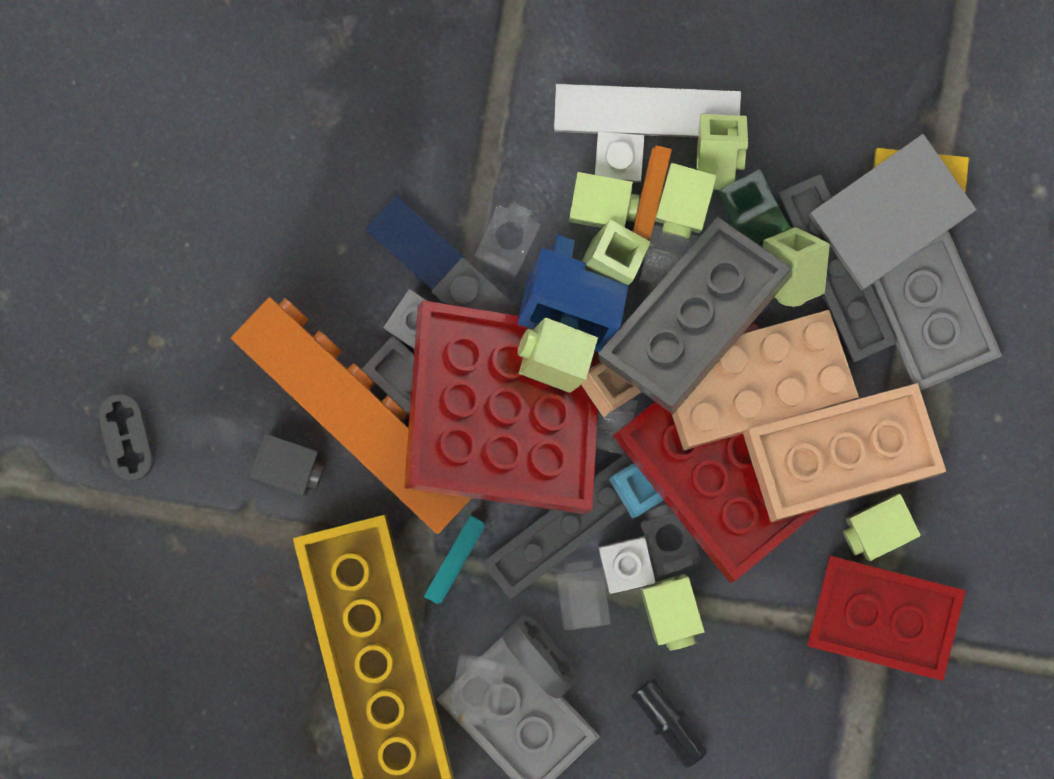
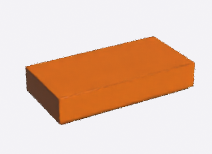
(651, 191)

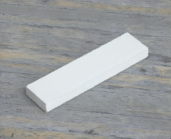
(638, 109)

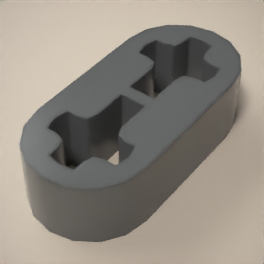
(115, 439)
(540, 656)

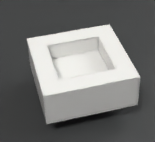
(619, 156)

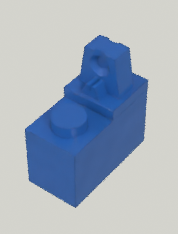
(571, 295)

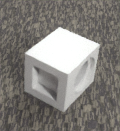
(626, 565)

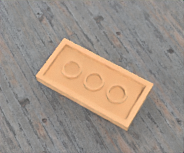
(768, 379)
(844, 452)

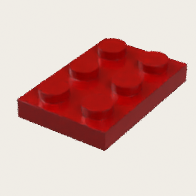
(885, 618)

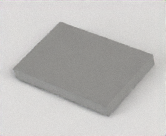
(892, 212)
(935, 315)
(532, 730)

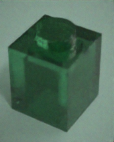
(754, 208)

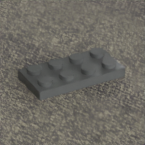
(695, 315)

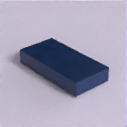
(414, 242)

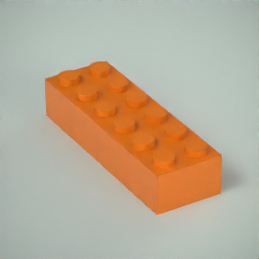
(340, 402)

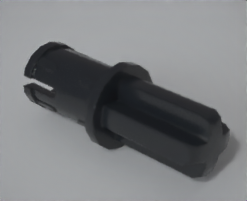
(669, 723)

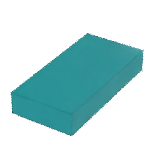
(455, 559)

